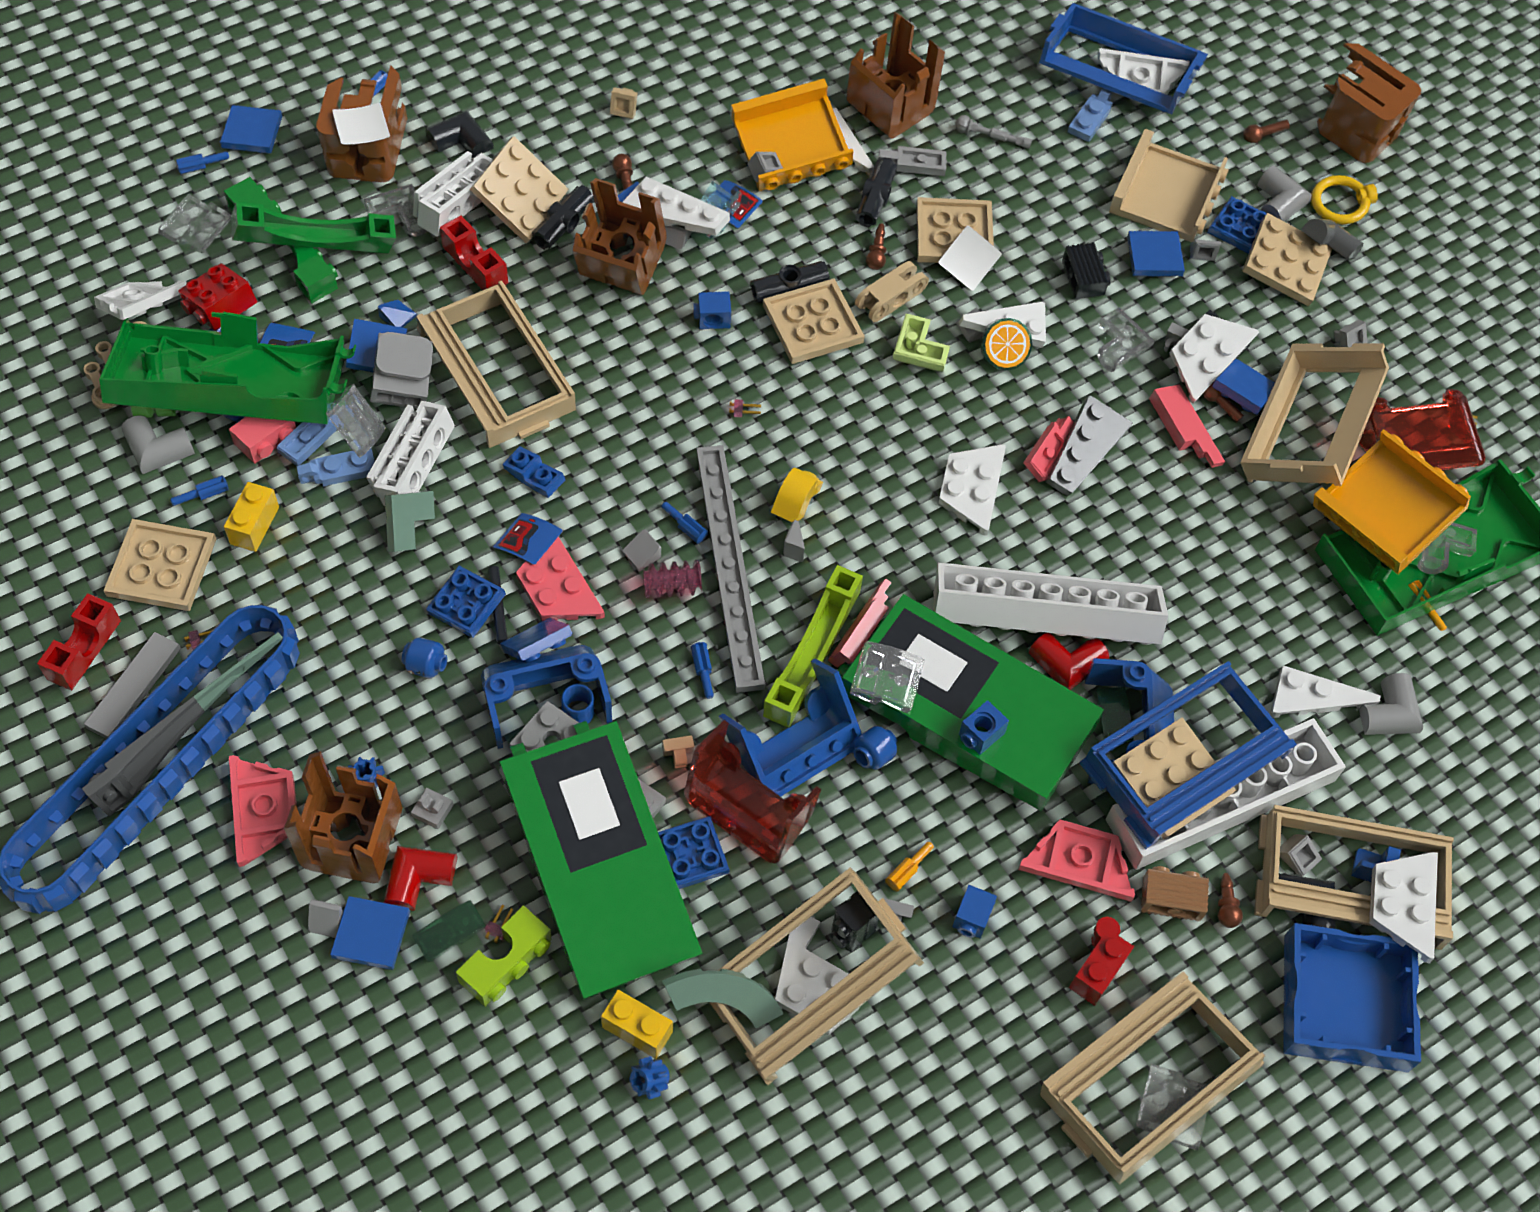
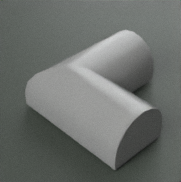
(1286, 194)
(154, 451)
(1400, 711)

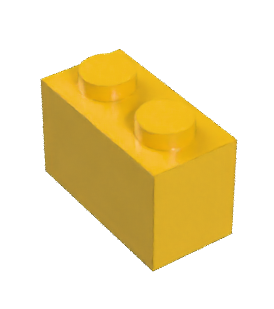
(251, 516)
(637, 1024)

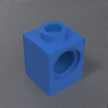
(713, 310)
(987, 717)
(974, 912)

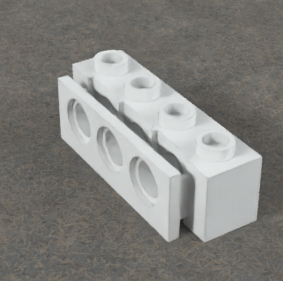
(450, 190)
(405, 438)

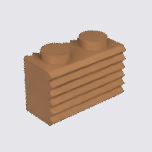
(1174, 894)

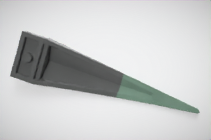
(137, 762)

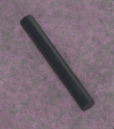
(498, 613)

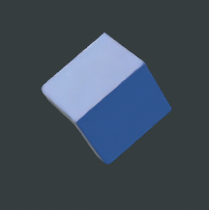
(1366, 860)

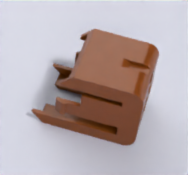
(904, 90)
(1368, 114)
(369, 160)
(616, 224)
(329, 811)

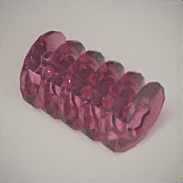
(672, 579)

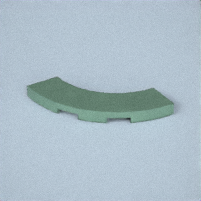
(725, 988)

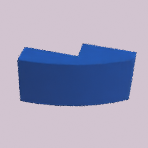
(532, 472)

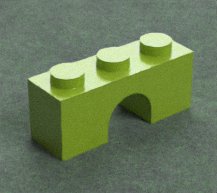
(489, 977)

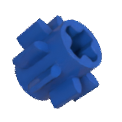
(365, 767)
(649, 1077)

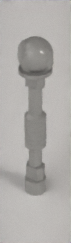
(964, 124)

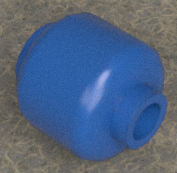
(424, 657)
(875, 748)

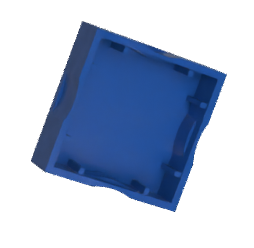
(1350, 998)

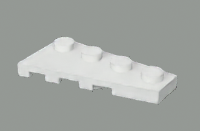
(681, 208)

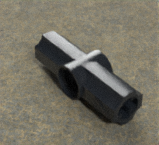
(876, 192)
(562, 217)
(788, 279)

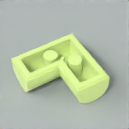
(917, 351)

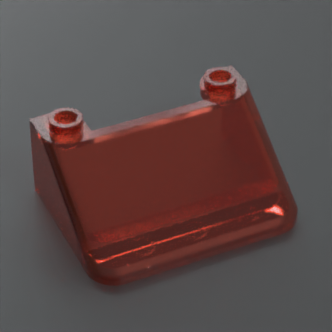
(1438, 431)

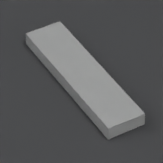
(132, 685)

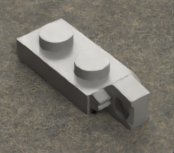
(917, 160)

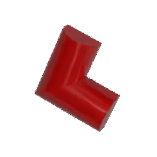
(1066, 667)
(416, 866)

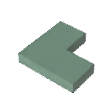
(400, 517)

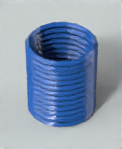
(578, 692)

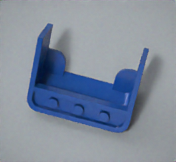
(1136, 676)
(505, 678)
(807, 745)

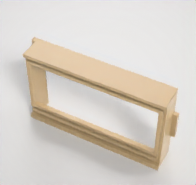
(1302, 358)
(469, 379)
(1336, 903)
(837, 1001)
(1121, 1042)

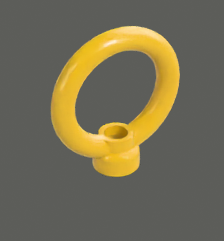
(1364, 194)

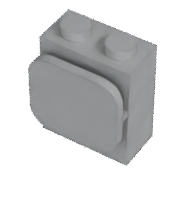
(401, 369)

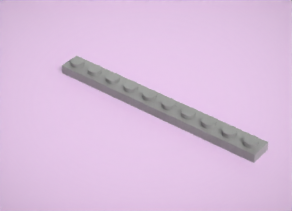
(730, 570)

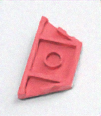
(558, 586)
(260, 806)
(1081, 859)

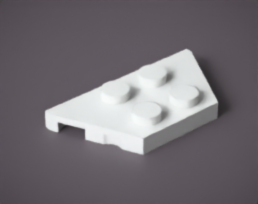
(1147, 70)
(136, 298)
(1208, 351)
(972, 484)
(1406, 901)

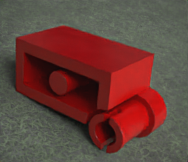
(1103, 962)

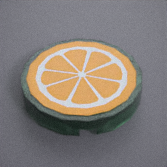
(1006, 343)

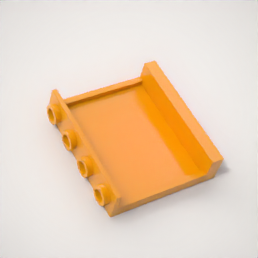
(797, 127)
(1393, 502)

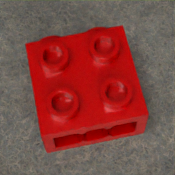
(216, 291)

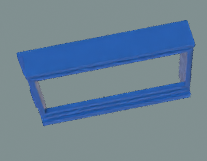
(1125, 39)
(1153, 821)

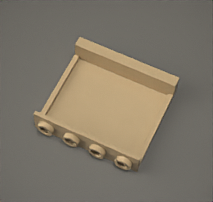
(1167, 189)

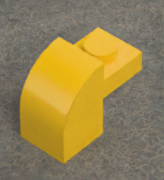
(796, 494)

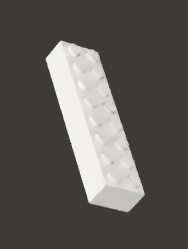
(1050, 603)
(1304, 770)

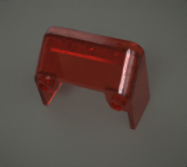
(742, 802)

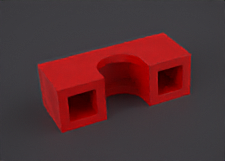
(463, 246)
(93, 626)

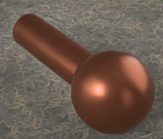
(1254, 133)
(1213, 395)

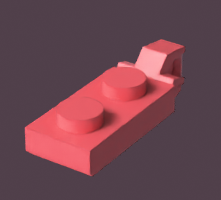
(1047, 448)

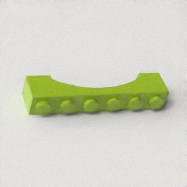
(798, 676)

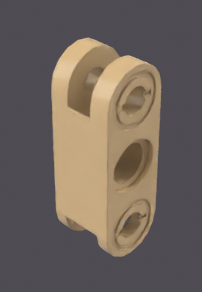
(892, 291)

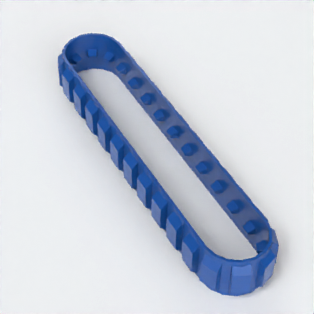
(169, 781)

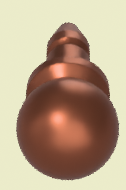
(622, 165)
(876, 257)
(1229, 912)

